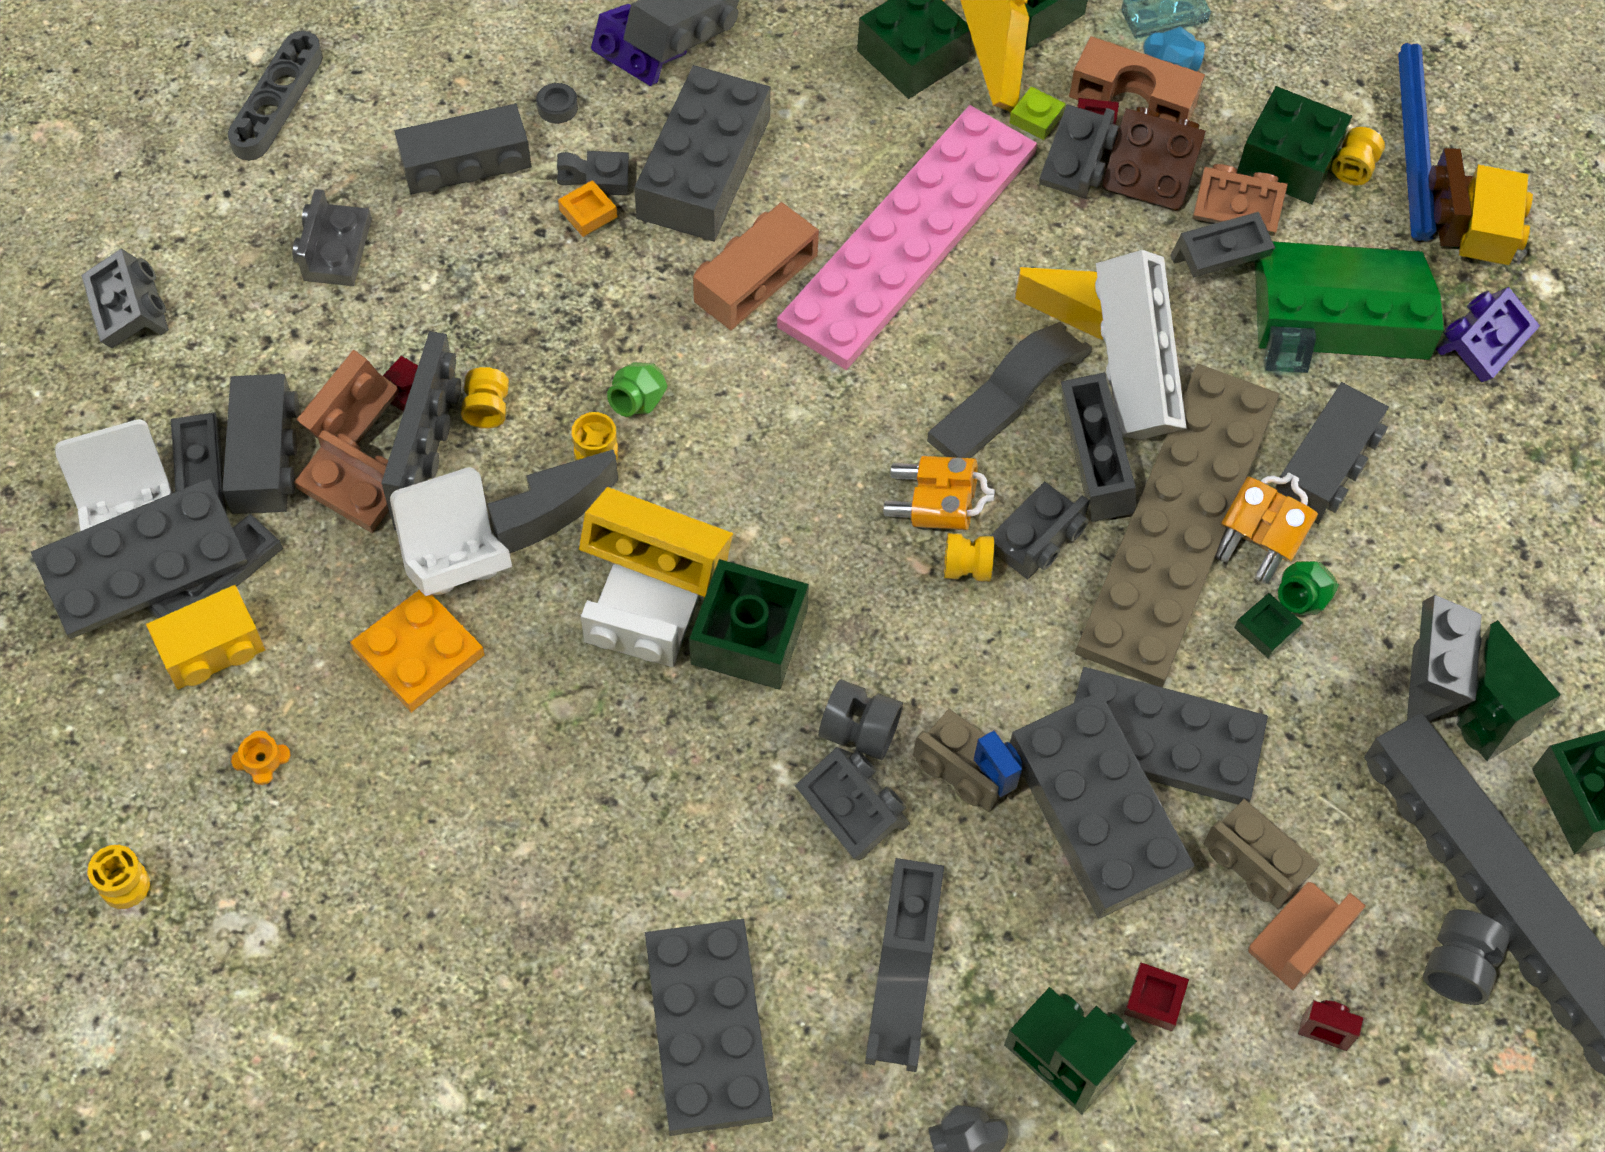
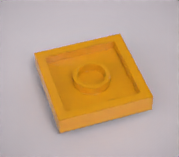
(417, 649)

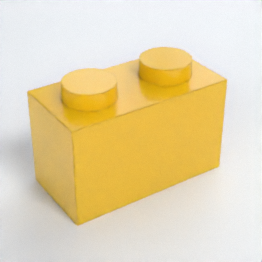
(1498, 213)
(206, 637)

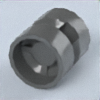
(876, 726)
(1467, 959)

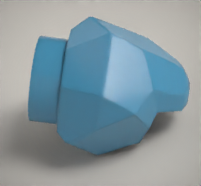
(1176, 47)

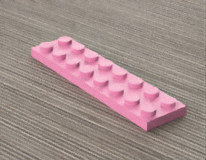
(906, 237)

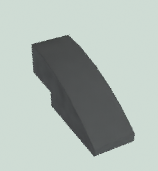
(553, 500)

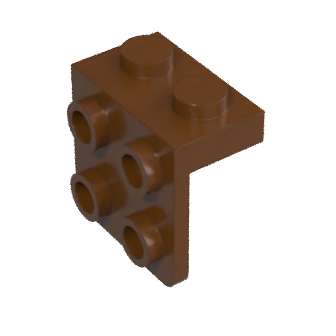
(1153, 158)
(1450, 196)

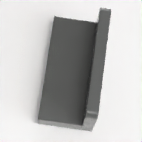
(1223, 244)

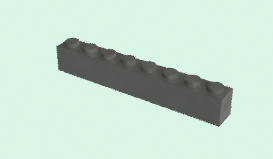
(1497, 875)

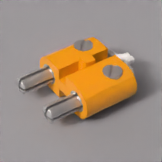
(942, 492)
(1267, 520)

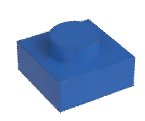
(998, 762)

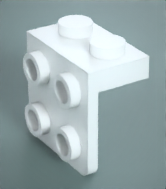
(112, 471)
(447, 532)
(639, 616)

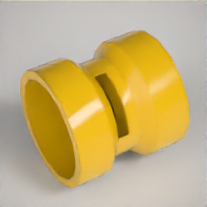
(1358, 156)
(485, 396)
(593, 435)
(969, 557)
(123, 887)

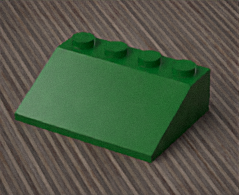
(1352, 298)

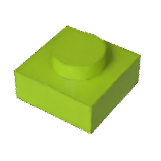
(1037, 113)

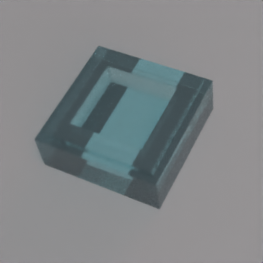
(1289, 349)

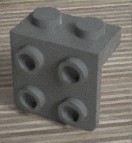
(1444, 659)

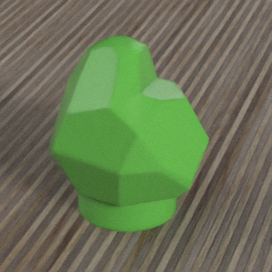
(636, 389)

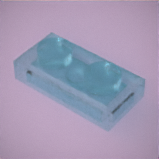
(1163, 15)

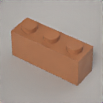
(755, 265)

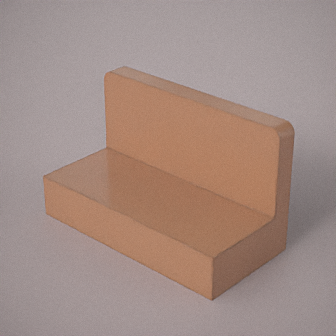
(1304, 933)

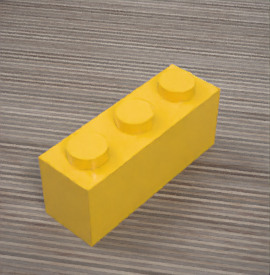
(654, 540)

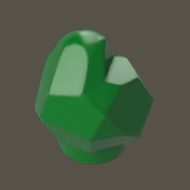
(1307, 587)

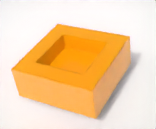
(587, 208)

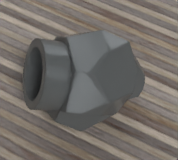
(968, 1131)

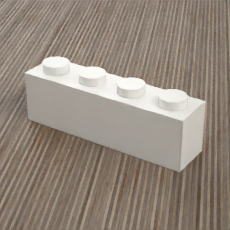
(1140, 345)

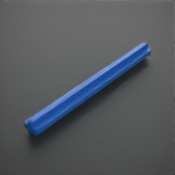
(1416, 142)

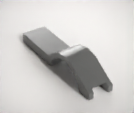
(1006, 392)
(905, 964)

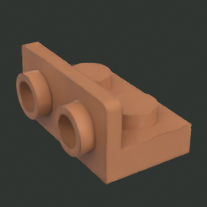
(1232, 195)
(349, 400)
(346, 480)

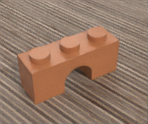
(1113, 69)

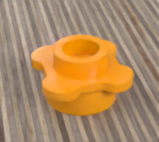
(254, 745)

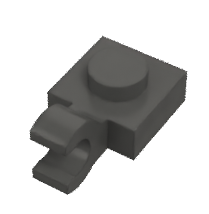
(605, 168)

